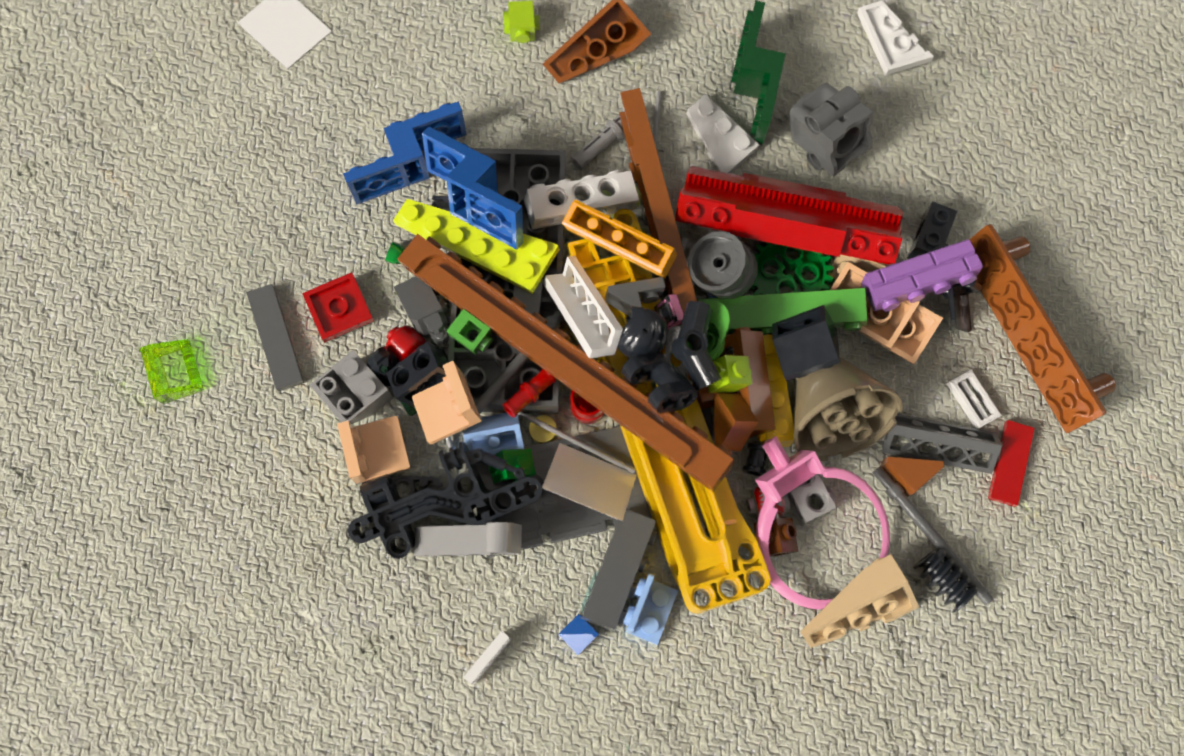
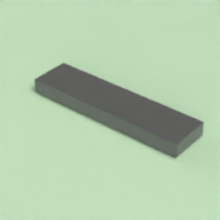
(275, 337)

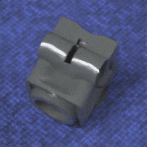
(831, 127)

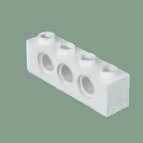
(544, 214)

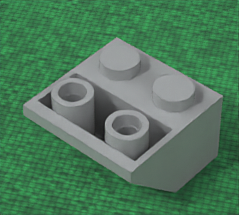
(351, 389)

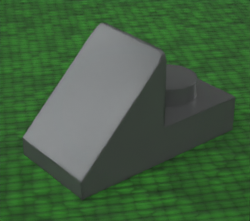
(631, 294)

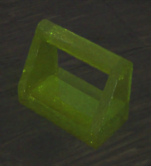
(156, 372)

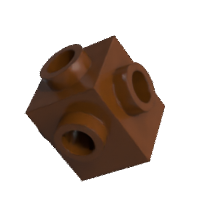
(782, 536)

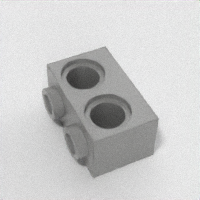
(814, 488)

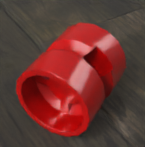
(583, 410)

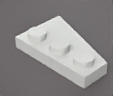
(890, 41)
(723, 138)

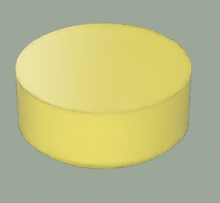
(540, 434)

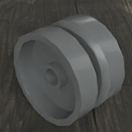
(722, 265)

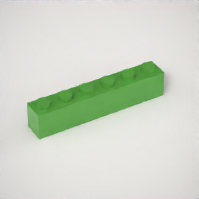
(759, 312)

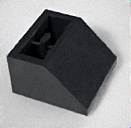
(806, 343)

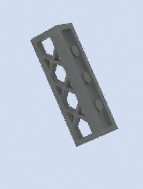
(948, 435)

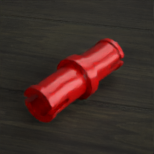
(528, 393)

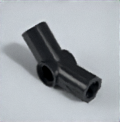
(694, 330)

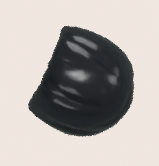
(643, 333)

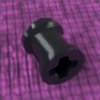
(756, 460)

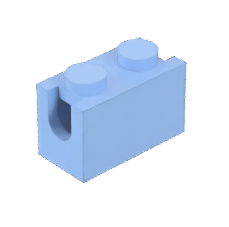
(495, 434)

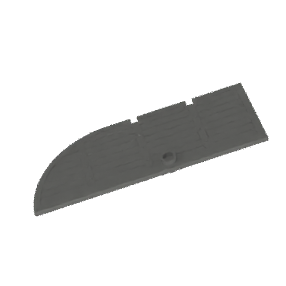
(560, 515)

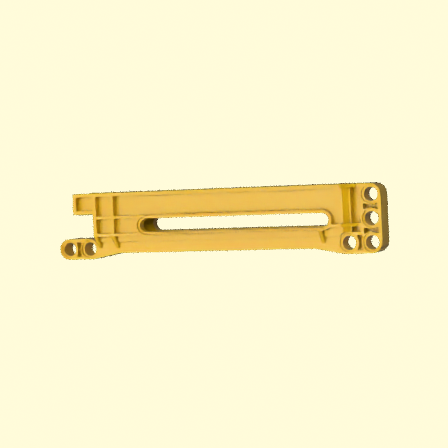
(693, 557)

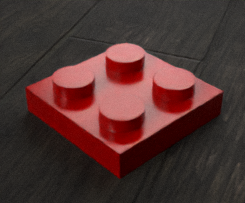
(338, 307)

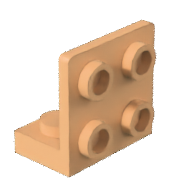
(446, 406)
(373, 449)

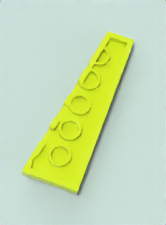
(519, 267)

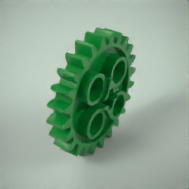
(807, 262)

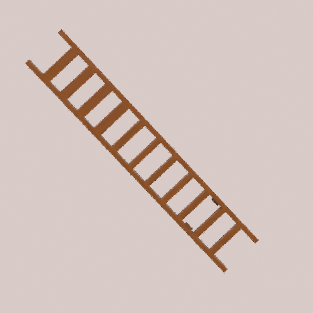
(656, 203)

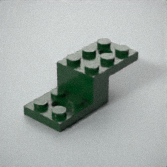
(757, 73)

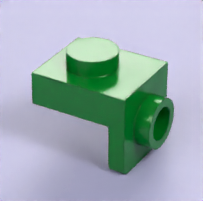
(516, 458)

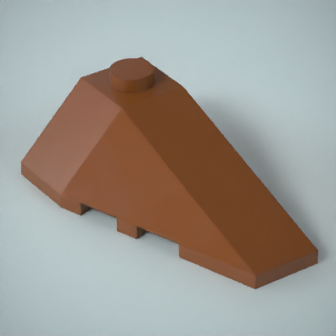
(602, 39)

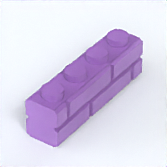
(921, 276)

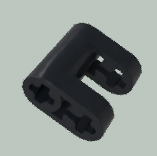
(673, 389)

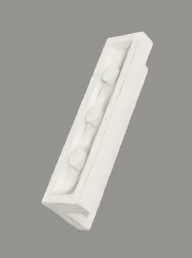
(582, 310)

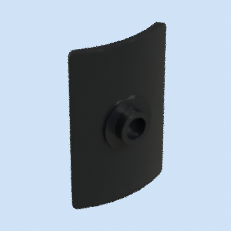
(959, 303)

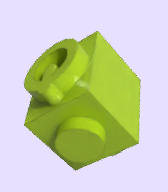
(521, 21)
(734, 374)

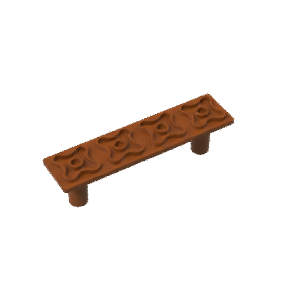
(1033, 334)

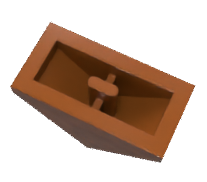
(732, 421)
(911, 472)

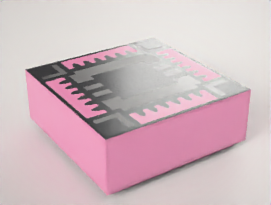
(670, 310)

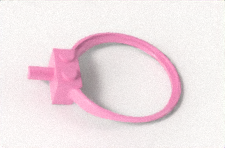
(783, 478)

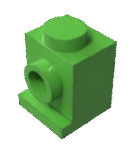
(464, 325)

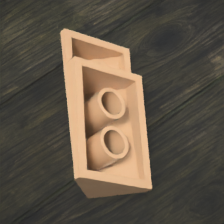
(901, 330)

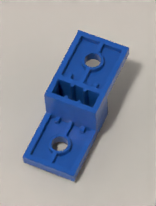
(406, 144)
(473, 187)

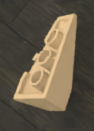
(872, 595)

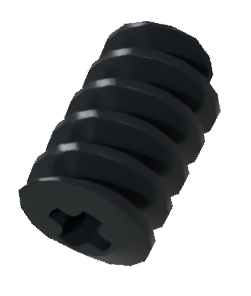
(947, 578)

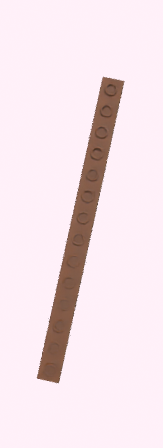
(567, 362)

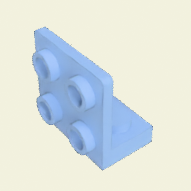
(651, 610)

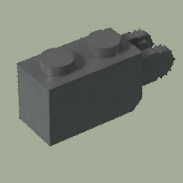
(424, 309)

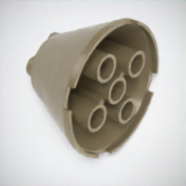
(842, 411)

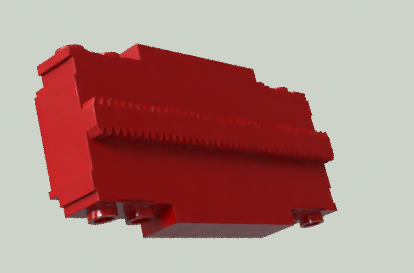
(791, 215)

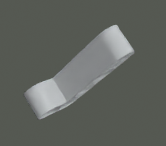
(469, 540)

